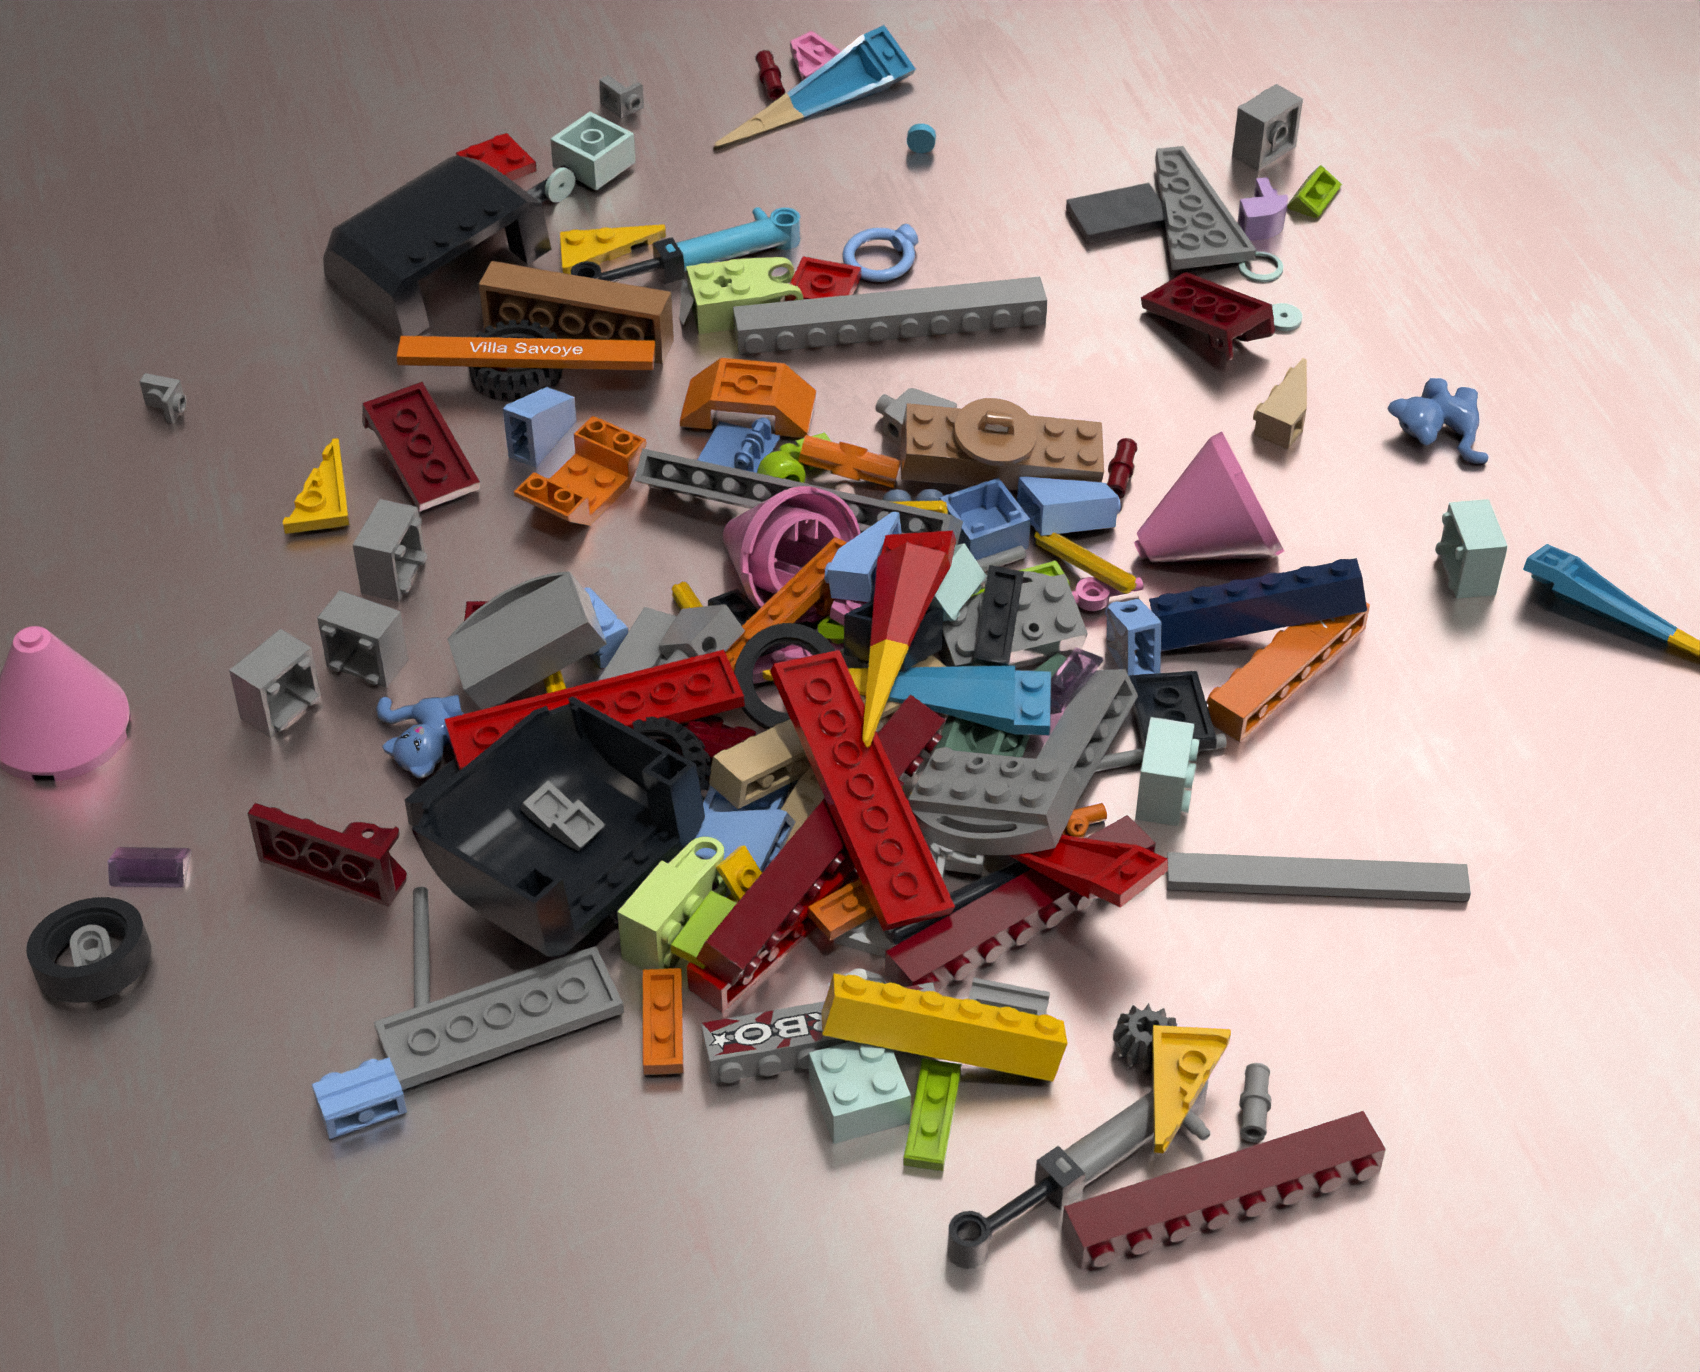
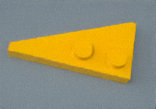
(604, 243)
(323, 498)
(1181, 1066)

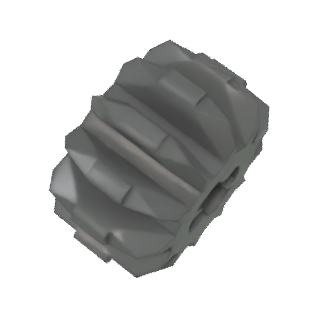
(1134, 1034)

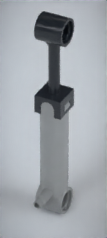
(1065, 1173)

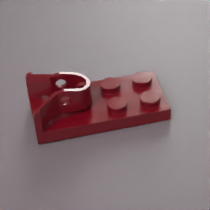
(1212, 310)
(420, 446)
(328, 856)

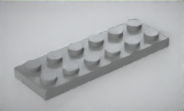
(498, 1017)

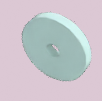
(558, 192)
(1286, 317)

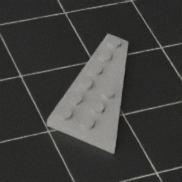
(1195, 217)

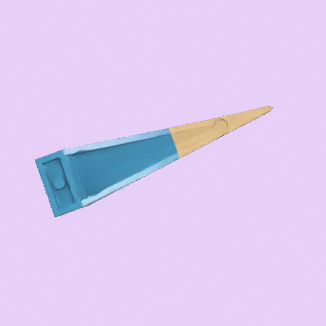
(856, 72)

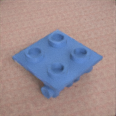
(740, 446)

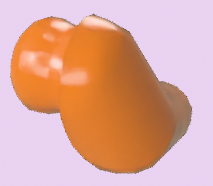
(1083, 817)

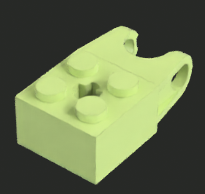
(734, 283)
(666, 903)

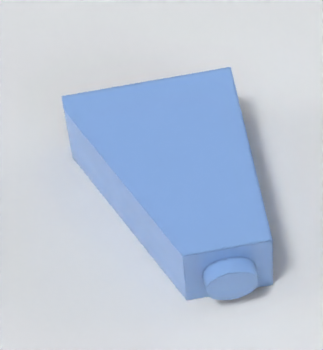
(537, 424)
(1067, 504)
(759, 830)

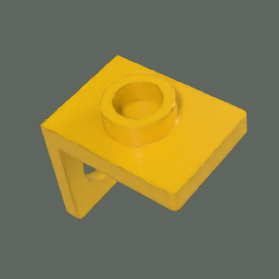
(739, 872)

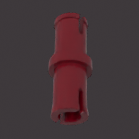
(770, 74)
(1122, 466)

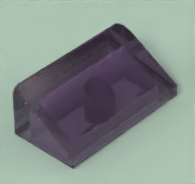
(1071, 678)
(148, 867)

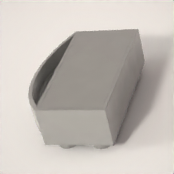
(1044, 626)
(524, 637)
(994, 802)

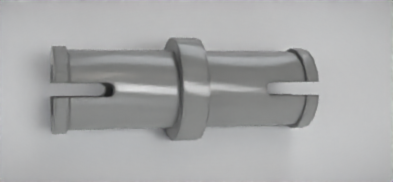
(1255, 1102)

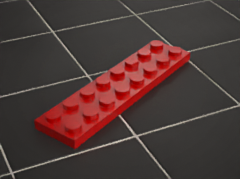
(671, 691)
(862, 791)

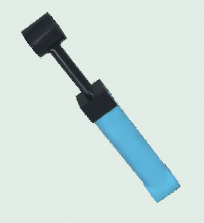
(671, 258)

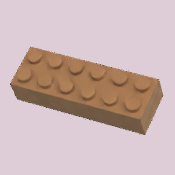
(577, 306)
(1062, 451)

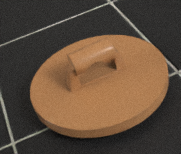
(995, 431)

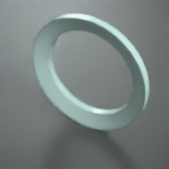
(1262, 277)

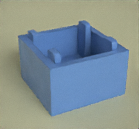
(989, 517)

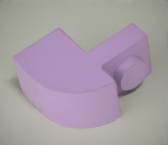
(1264, 214)

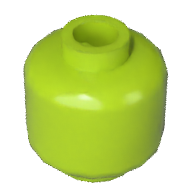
(783, 466)

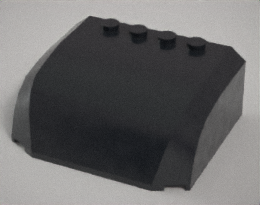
(421, 228)
(521, 872)

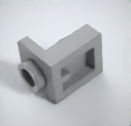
(619, 99)
(165, 394)

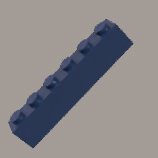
(1260, 604)

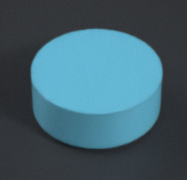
(921, 138)

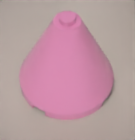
(1208, 514)
(782, 536)
(57, 710)

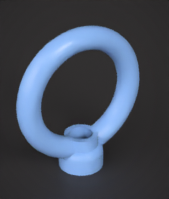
(902, 239)

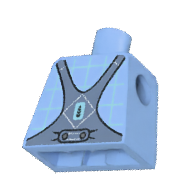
(1133, 628)

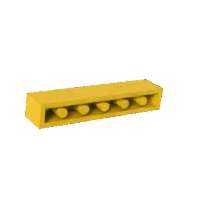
(943, 1027)

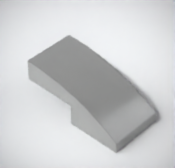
(561, 818)

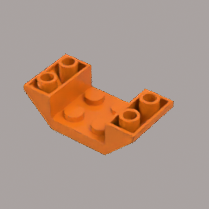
(752, 389)
(591, 478)

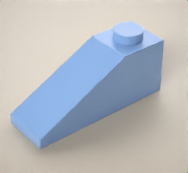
(855, 563)

